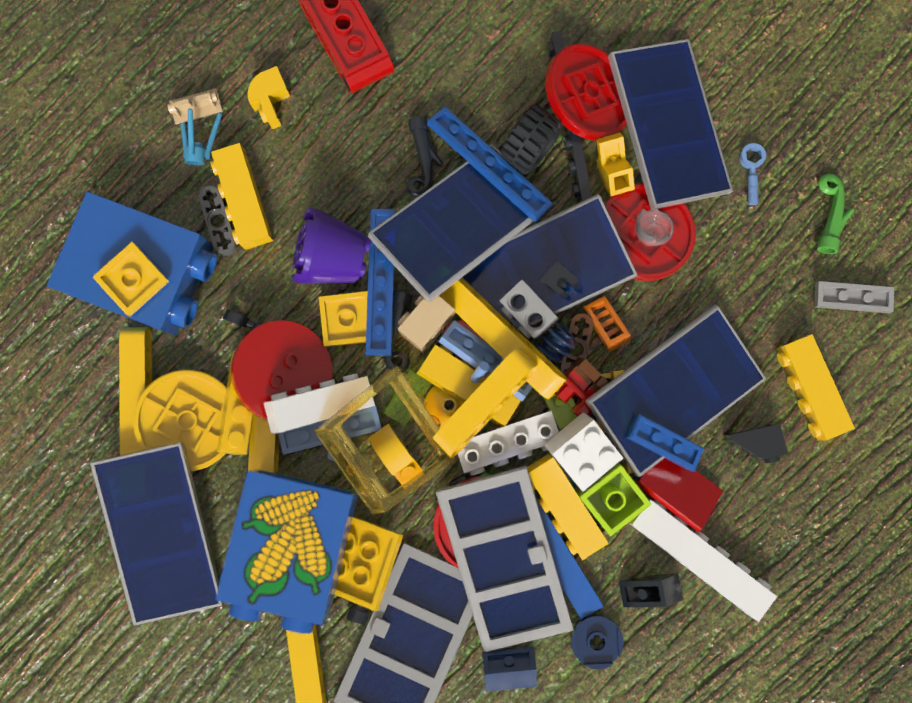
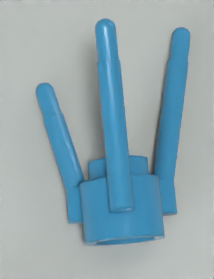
(193, 151)

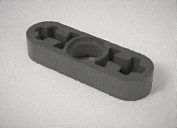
(206, 206)

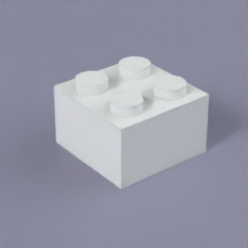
(583, 451)

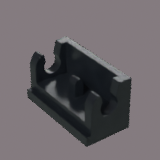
(557, 276)

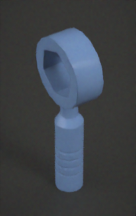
(752, 178)

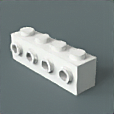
(313, 405)
(507, 442)

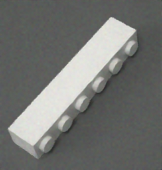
(705, 561)

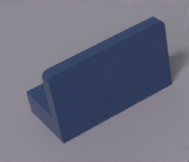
(509, 669)

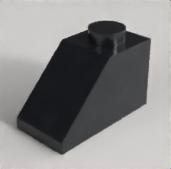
(760, 443)
(651, 591)

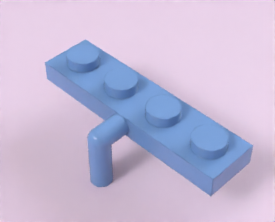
(477, 354)
(304, 437)

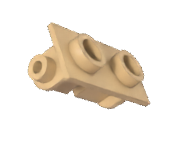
(202, 104)

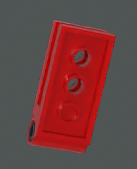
(355, 51)

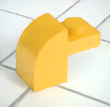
(266, 90)
(613, 166)
(394, 454)

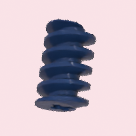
(556, 344)

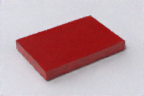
(681, 492)

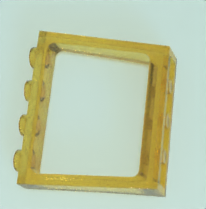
(352, 462)

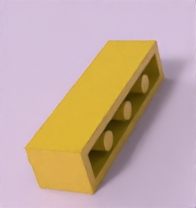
(241, 196)
(455, 379)
(814, 388)
(235, 423)
(566, 507)

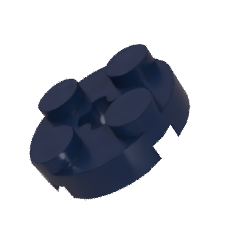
(607, 652)

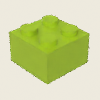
(614, 499)

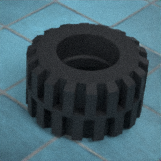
(531, 139)

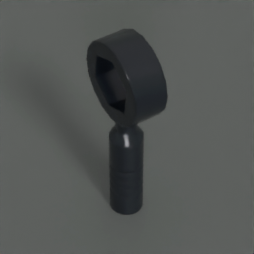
(239, 319)

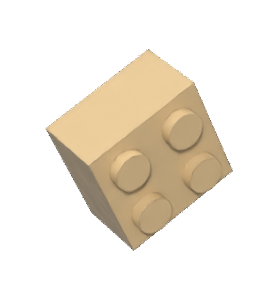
(426, 322)

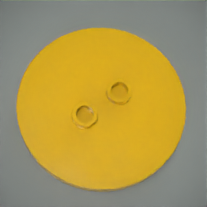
(185, 409)

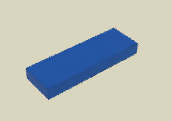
(665, 442)

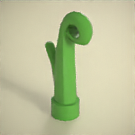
(836, 220)

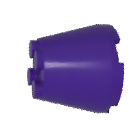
(328, 250)

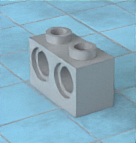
(532, 306)

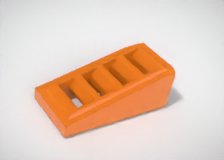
(618, 341)

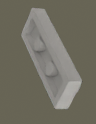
(854, 297)

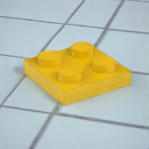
(130, 279)
(344, 318)

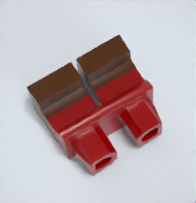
(582, 383)

